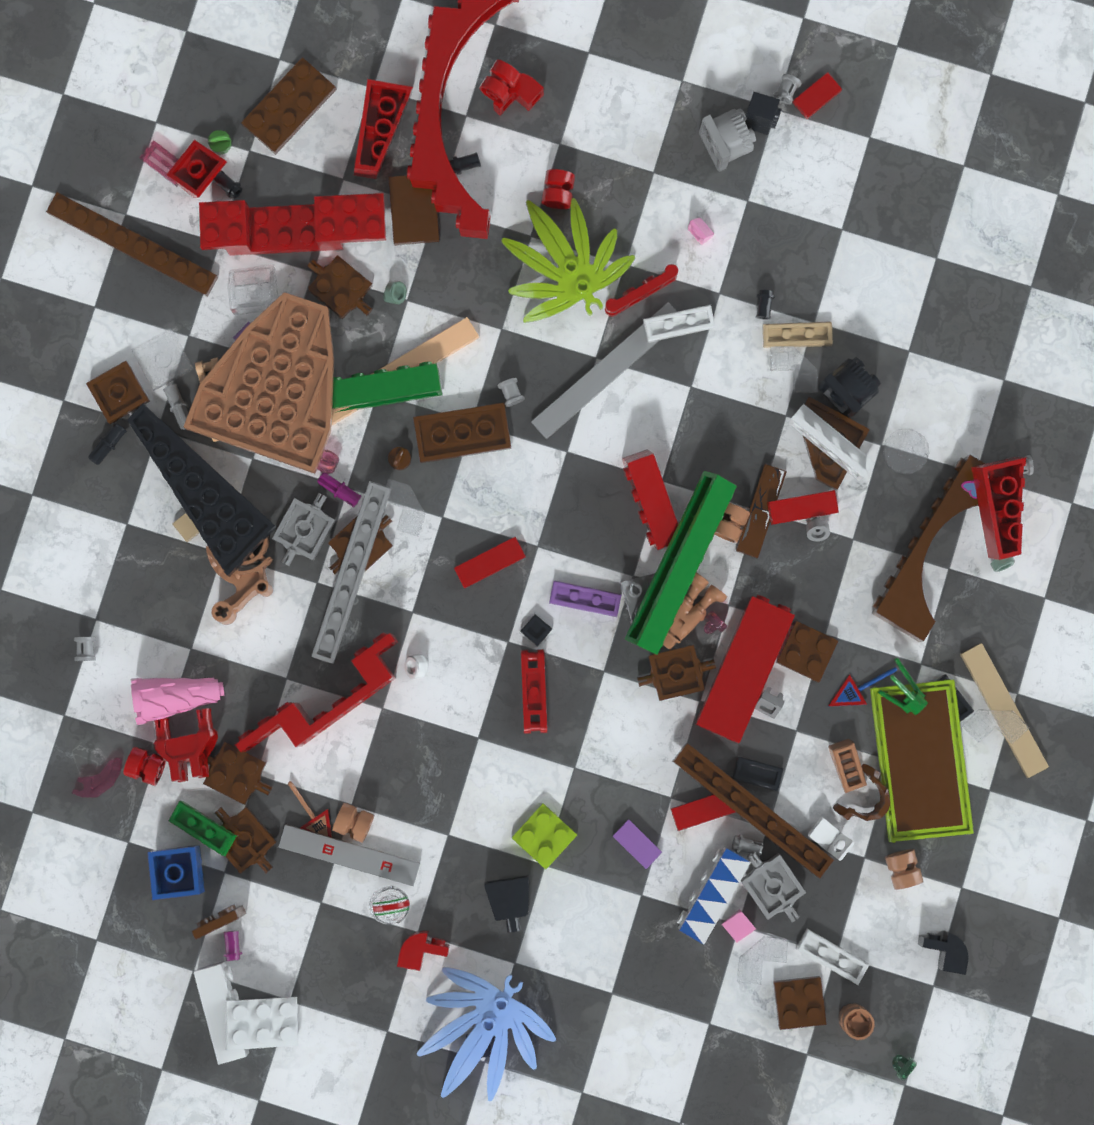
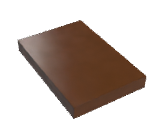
(412, 213)

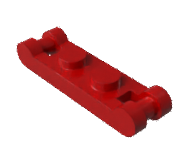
(649, 287)
(534, 691)

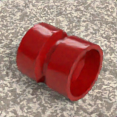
(501, 80)
(558, 186)
(145, 766)

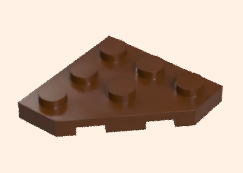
(824, 467)

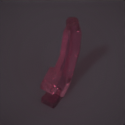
(100, 783)

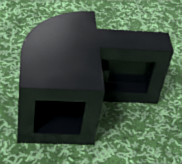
(952, 951)

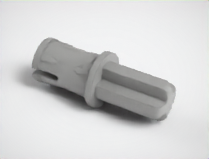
(177, 404)

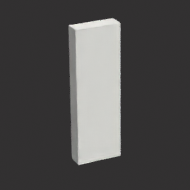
(679, 323)
(832, 956)

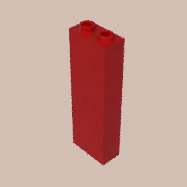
(745, 668)

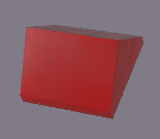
(196, 169)

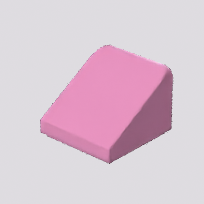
(700, 230)
(738, 926)

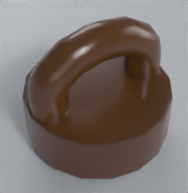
(399, 458)

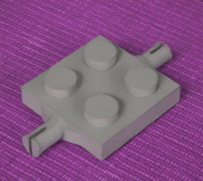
(304, 529)
(773, 886)

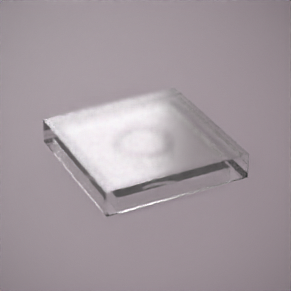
(162, 359)

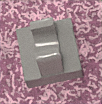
(770, 704)

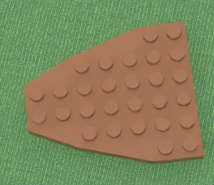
(273, 386)

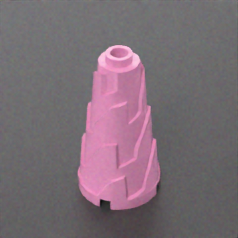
(164, 697)

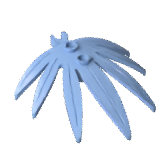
(493, 1016)

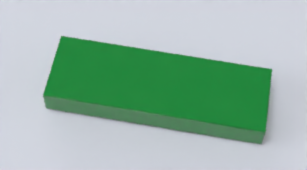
(202, 828)

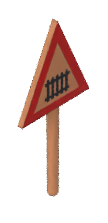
(319, 824)

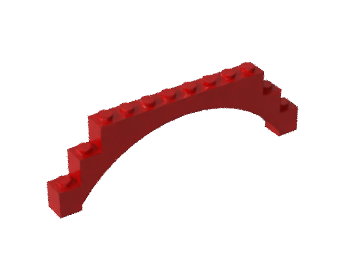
(430, 165)

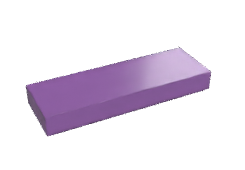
(585, 598)

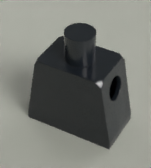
(509, 900)

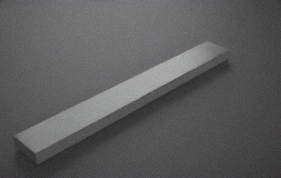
(596, 379)
(351, 572)

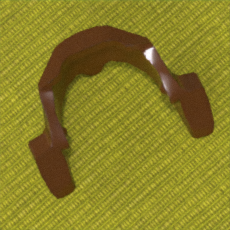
(880, 808)

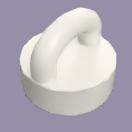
(416, 666)

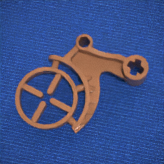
(247, 584)

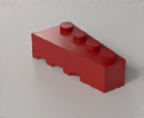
(380, 120)
(651, 496)
(1000, 505)

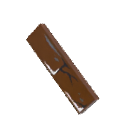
(759, 520)

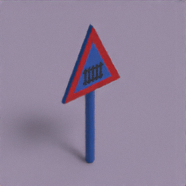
(850, 694)

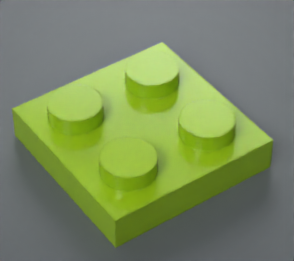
(544, 836)

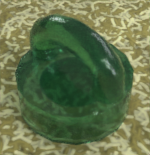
(906, 1069)

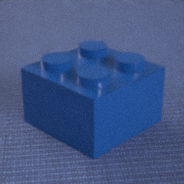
(176, 872)

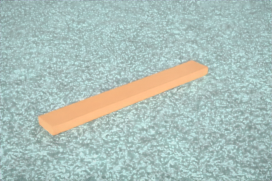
(430, 351)

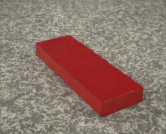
(802, 507)
(489, 562)
(699, 812)

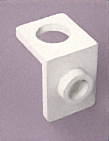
(829, 838)

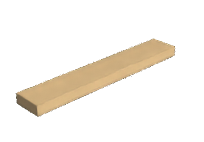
(998, 698)

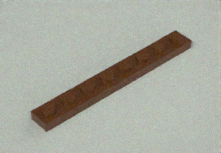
(132, 244)
(753, 810)

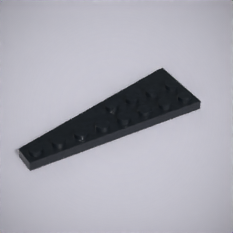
(216, 508)

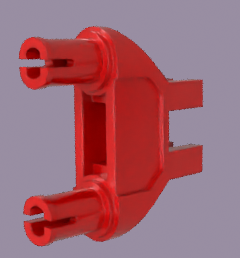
(188, 748)

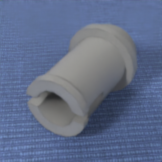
(746, 845)

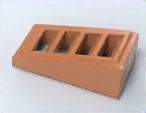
(852, 753)

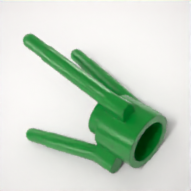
(914, 700)

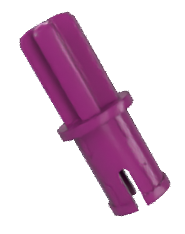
(339, 489)

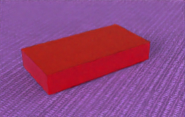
(817, 96)

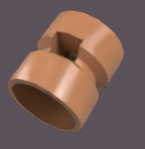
(730, 525)
(353, 822)
(904, 870)
(856, 1021)

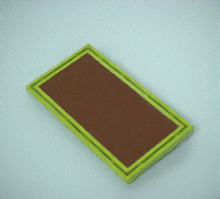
(922, 763)

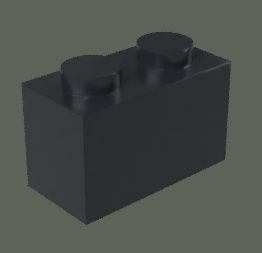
(762, 113)

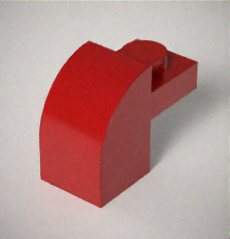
(526, 92)
(415, 946)

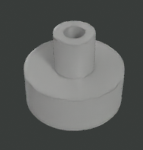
(817, 529)

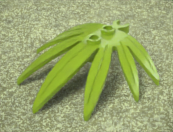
(575, 275)

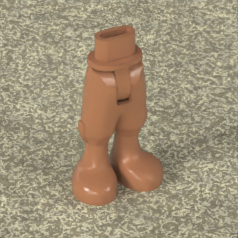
(689, 615)

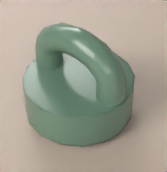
(395, 292)
(1000, 565)

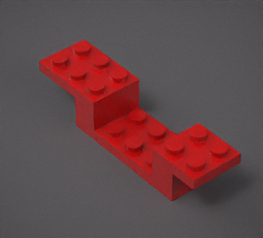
(292, 227)
(295, 720)

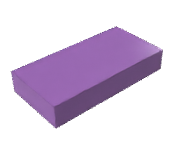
(637, 844)

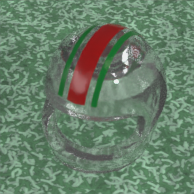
(389, 905)

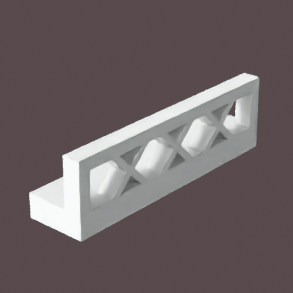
(831, 442)

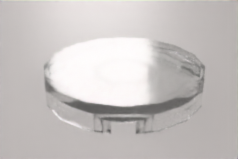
(905, 451)

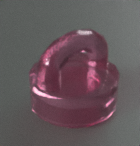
(328, 462)
(714, 621)

